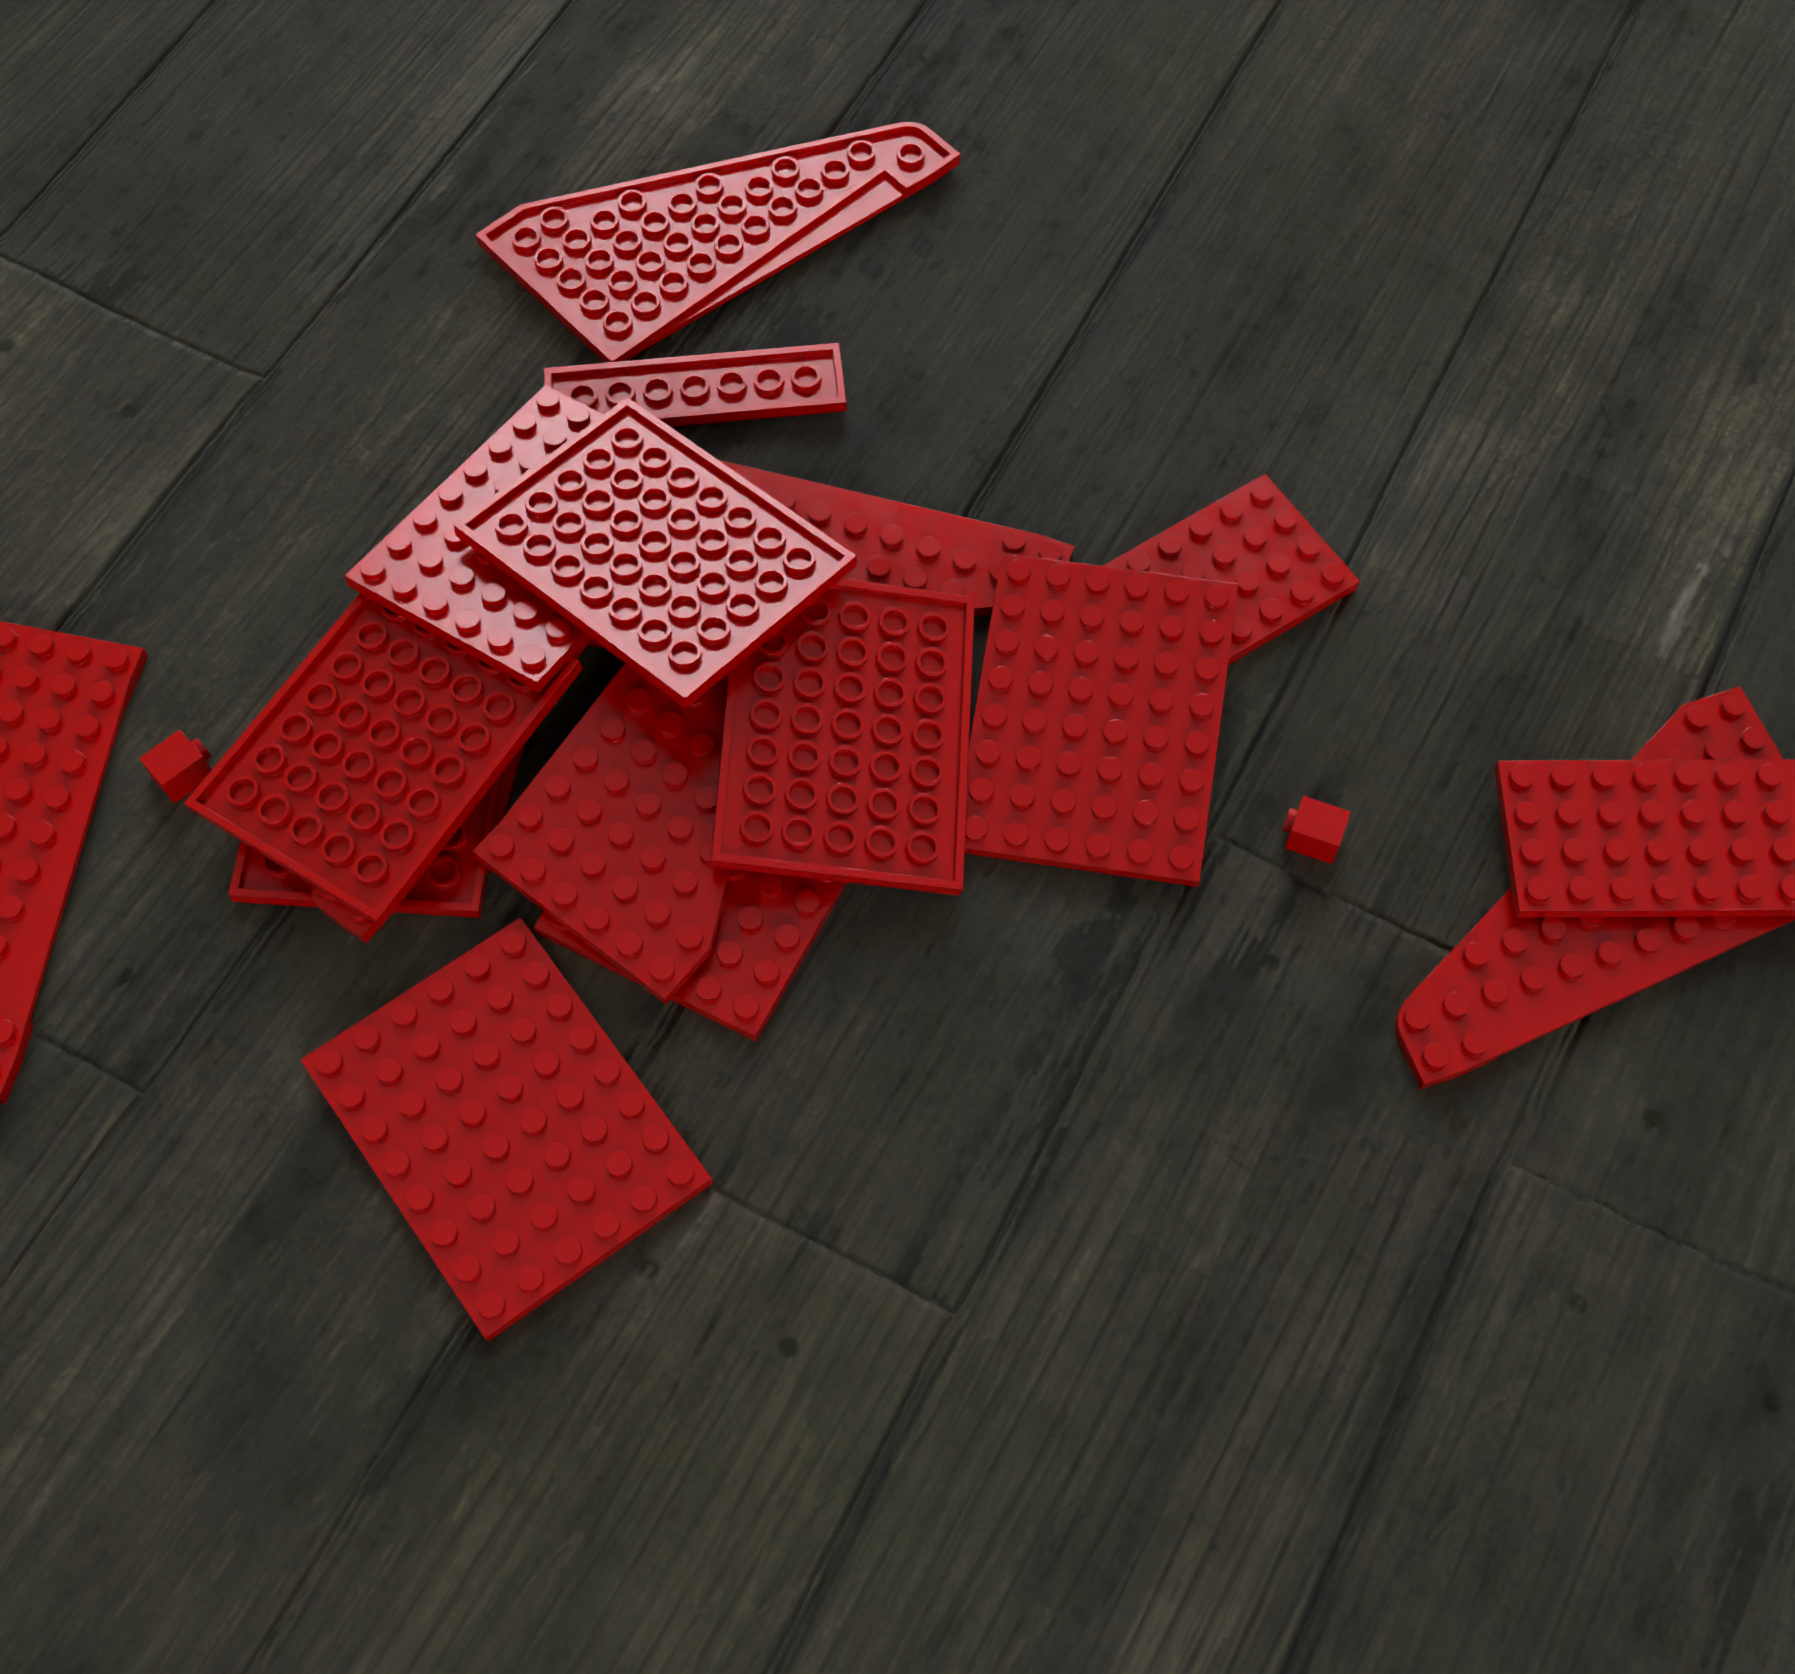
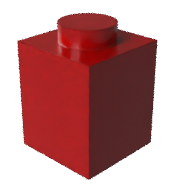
(177, 765)
(1316, 829)

